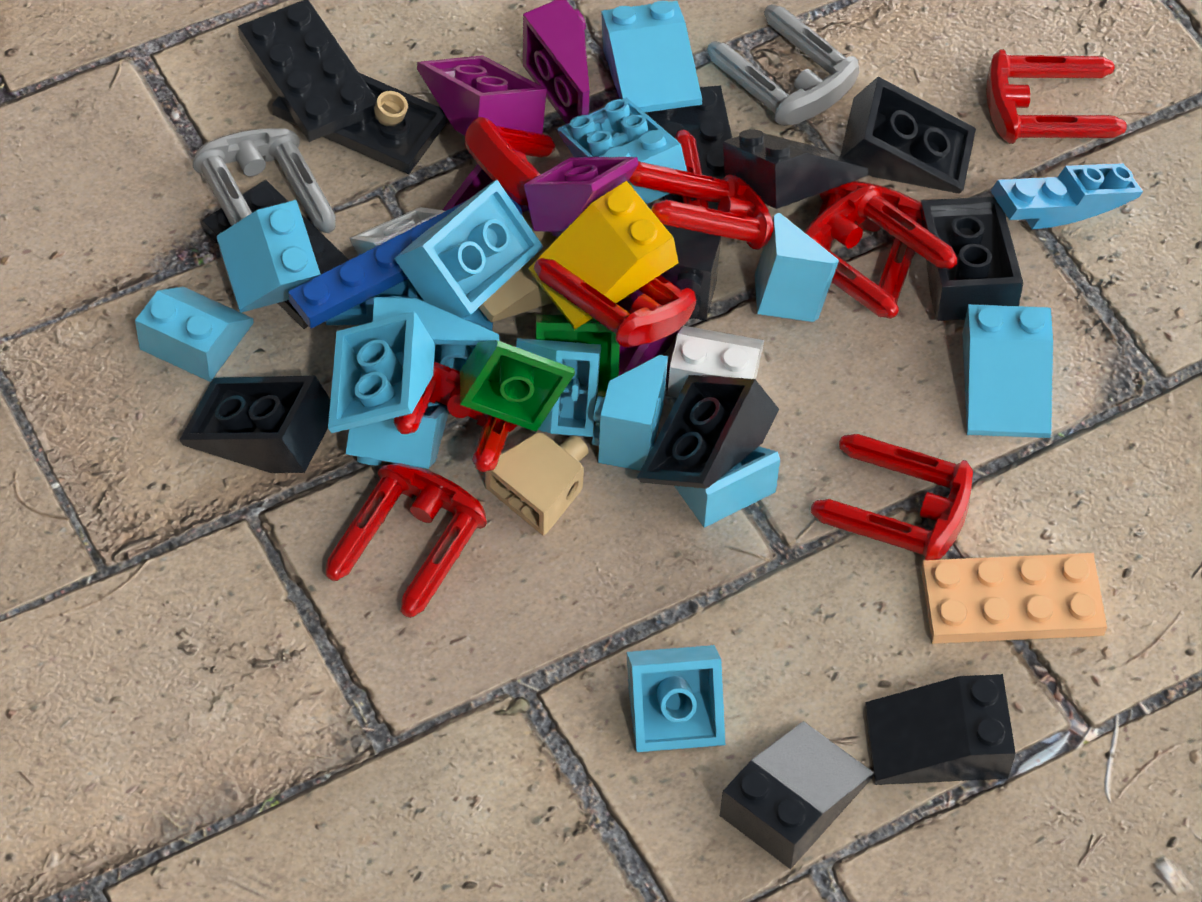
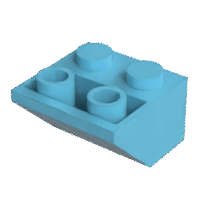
(576, 405)

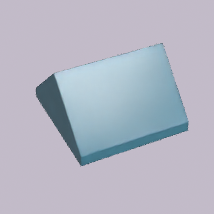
(793, 274)
(740, 487)

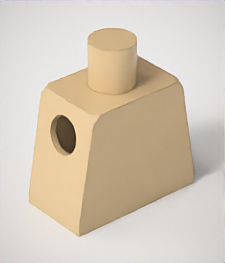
(539, 478)

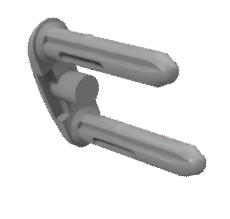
(812, 92)
(252, 152)

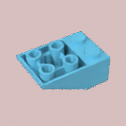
(624, 131)

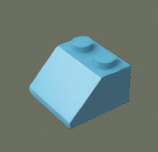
(267, 255)
(190, 330)
(630, 415)
(384, 443)
(676, 698)

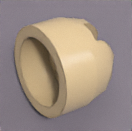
(390, 108)

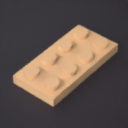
(1013, 598)

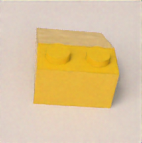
(612, 248)

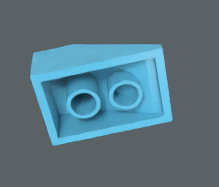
(651, 56)
(470, 252)
(451, 334)
(1008, 370)
(379, 371)

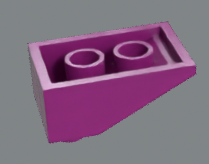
(557, 56)
(484, 89)

